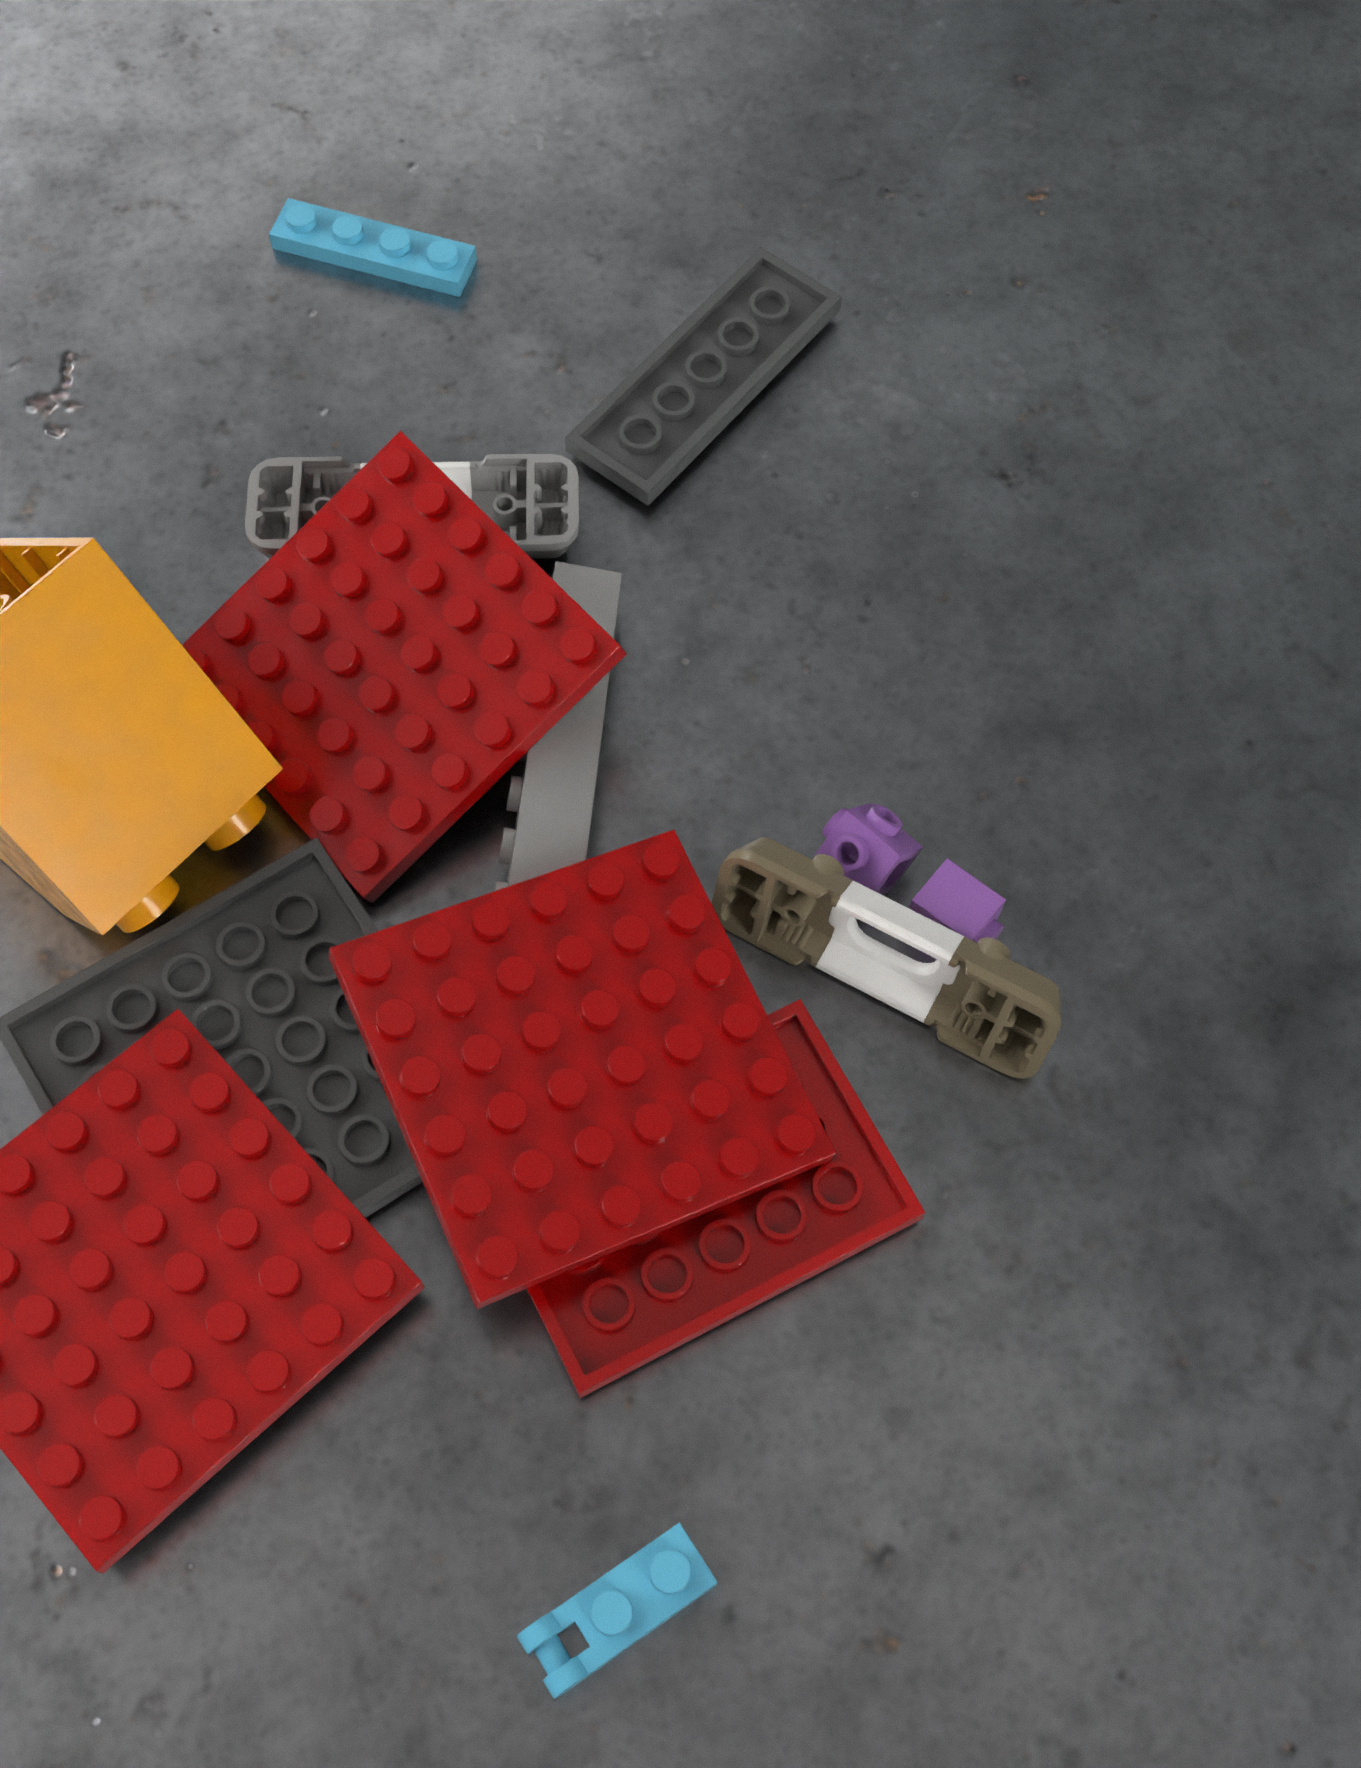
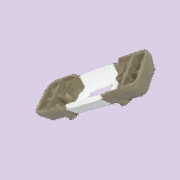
(969, 994)

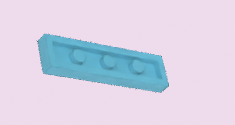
(373, 247)

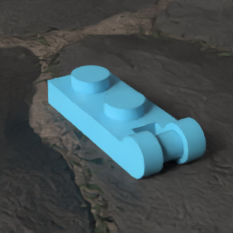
(619, 1608)

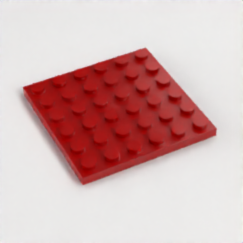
(397, 663)
(577, 1064)
(168, 1286)

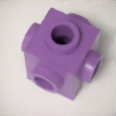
(870, 846)

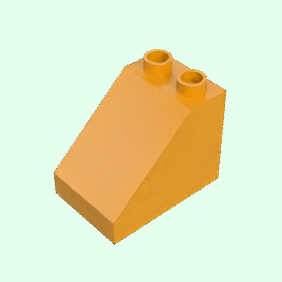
(109, 740)

